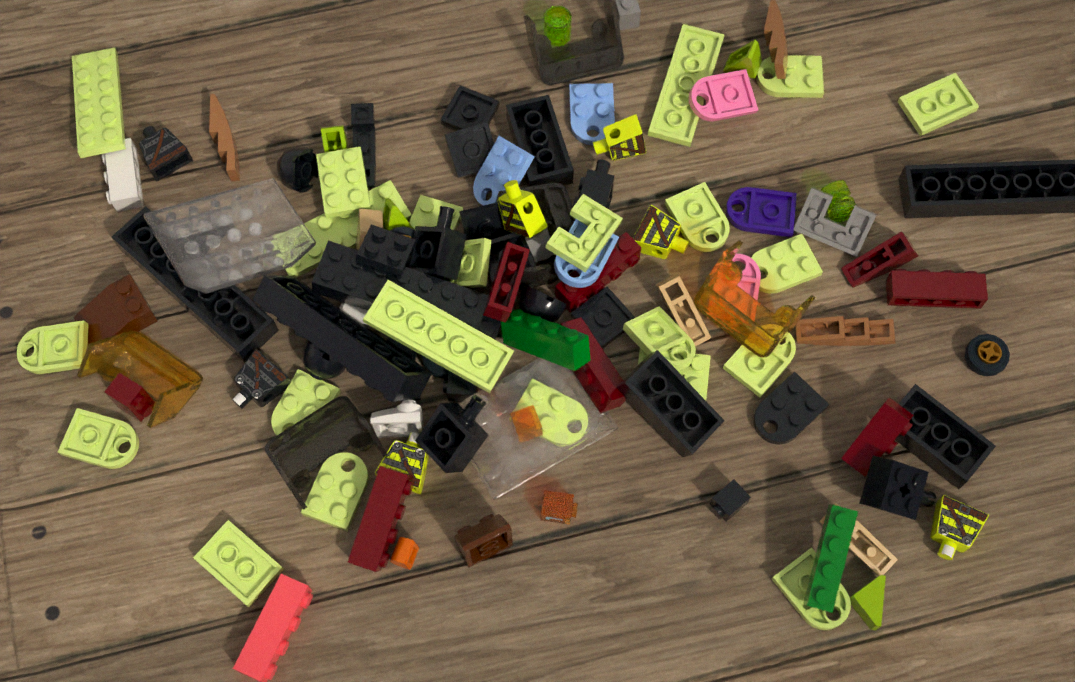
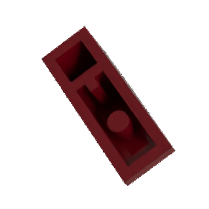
(880, 260)

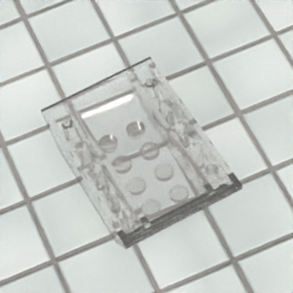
(231, 236)
(506, 462)

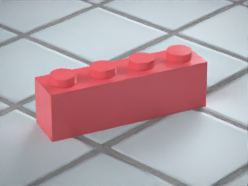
(273, 629)

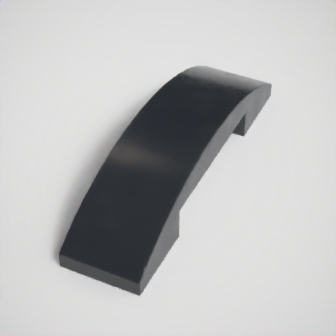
(364, 135)

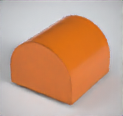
(404, 553)

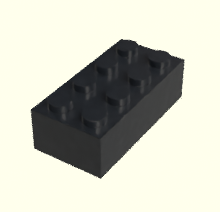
(538, 133)
(670, 404)
(942, 438)

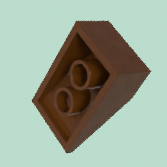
(117, 310)
(484, 539)

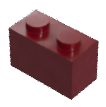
(130, 397)

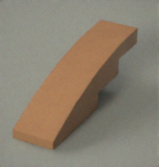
(776, 39)
(222, 134)
(845, 332)

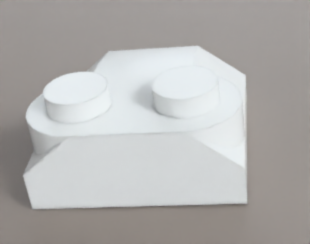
(398, 421)

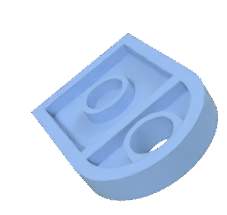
(590, 110)
(502, 165)
(585, 279)

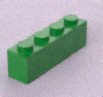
(546, 340)
(830, 558)

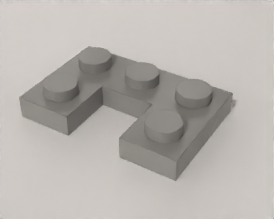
(845, 238)

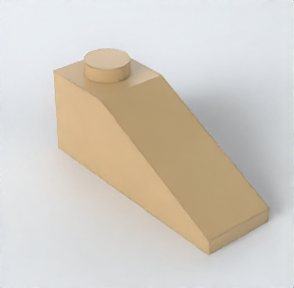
(682, 308)
(869, 549)

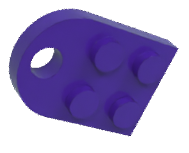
(763, 212)

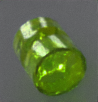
(557, 25)
(842, 203)

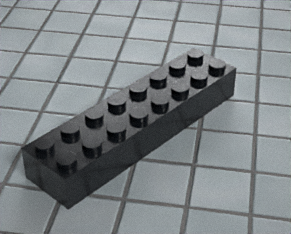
(988, 188)
(359, 285)
(223, 312)
(342, 338)

